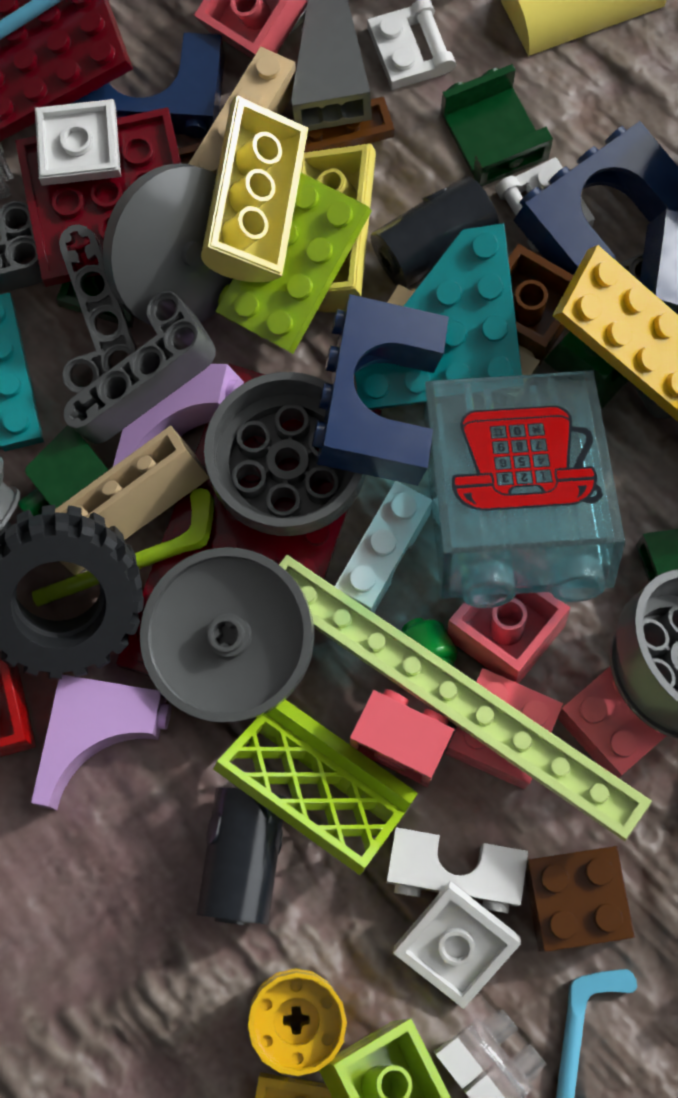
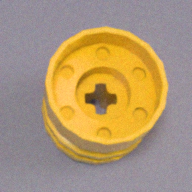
(317, 1039)

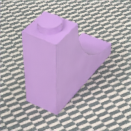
(183, 409)
(86, 720)

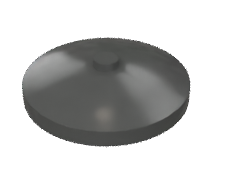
(158, 241)
(227, 635)

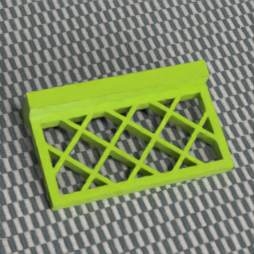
(332, 763)

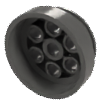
(261, 410)
(647, 654)

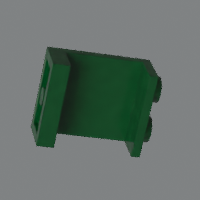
(493, 126)

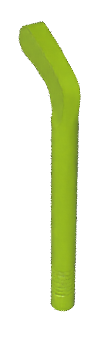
(194, 538)

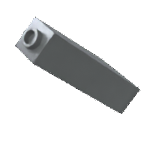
(330, 71)

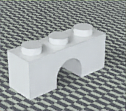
(383, 545)
(495, 880)

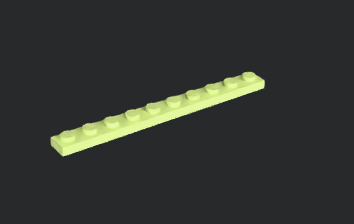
(471, 706)

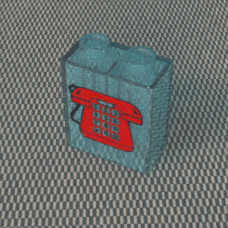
(522, 488)

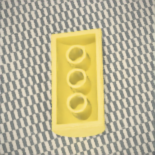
(555, 22)
(351, 173)
(254, 194)

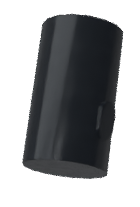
(421, 236)
(240, 859)

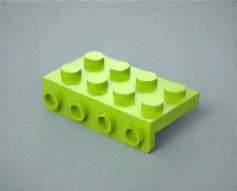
(319, 241)

